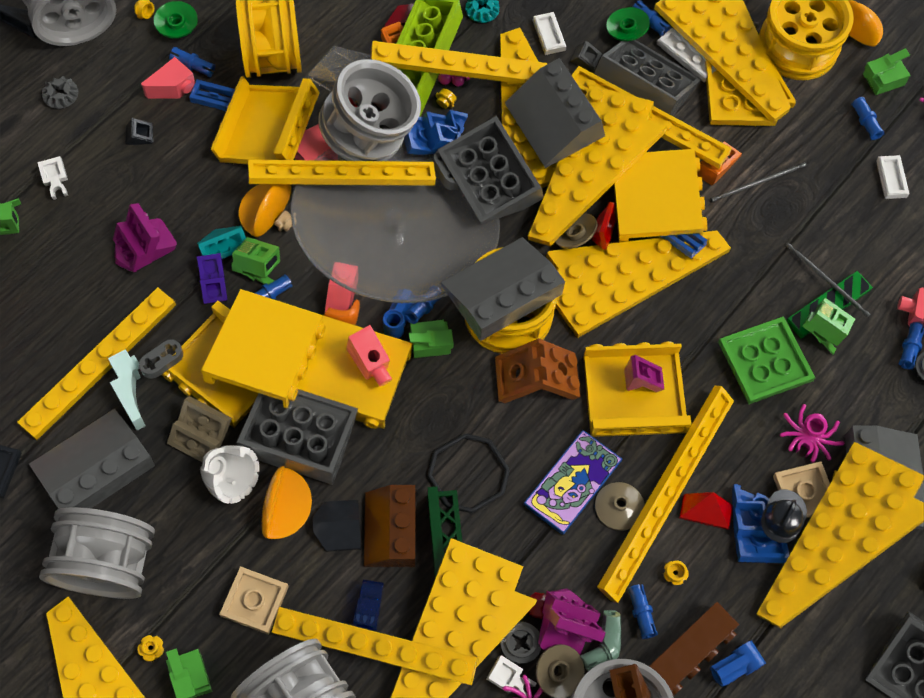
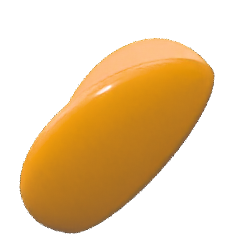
(866, 25)
(263, 206)
(285, 504)

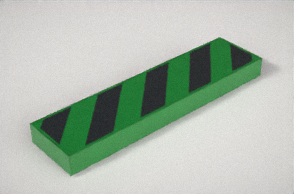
(854, 285)

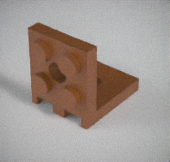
(541, 367)

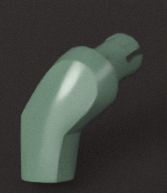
(611, 644)

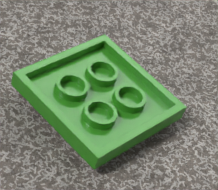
(766, 360)

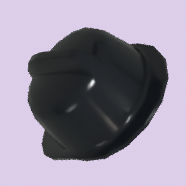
(783, 516)

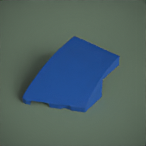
(434, 132)
(750, 539)

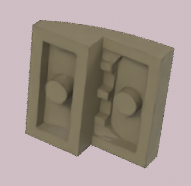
(198, 429)

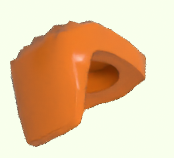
(349, 316)

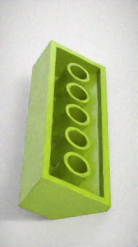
(430, 26)

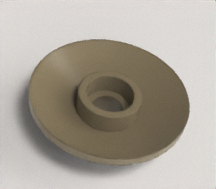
(578, 233)
(610, 513)
(569, 671)

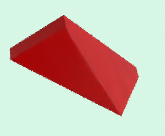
(606, 224)
(706, 509)

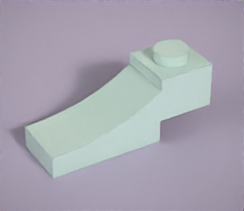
(125, 386)

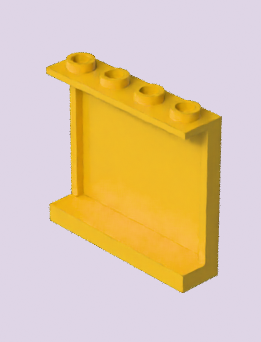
(264, 122)
(660, 196)
(264, 346)
(338, 378)
(221, 396)
(641, 410)

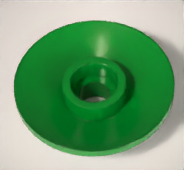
(172, 13)
(628, 24)

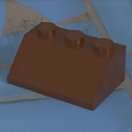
(390, 527)

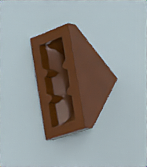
(629, 682)

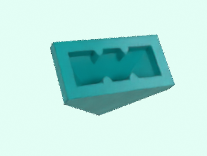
(222, 241)

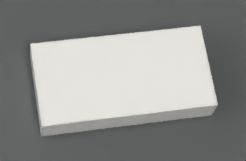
(549, 33)
(892, 177)

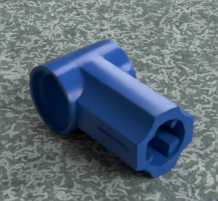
(396, 315)
(742, 661)

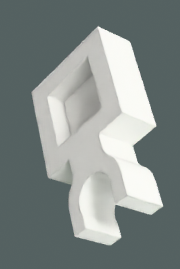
(53, 174)
(507, 674)

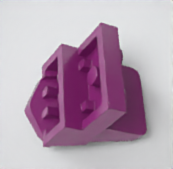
(141, 240)
(568, 621)

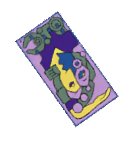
(572, 482)

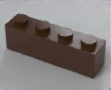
(694, 646)

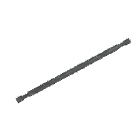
(723, 195)
(828, 280)

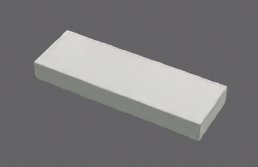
(684, 53)

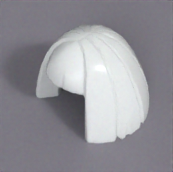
(230, 472)

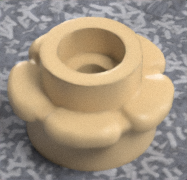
(284, 221)

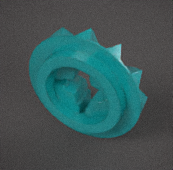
(484, 14)

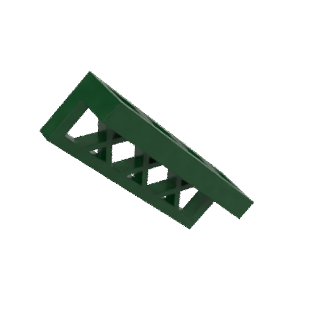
(435, 522)

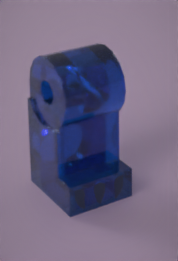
(369, 605)

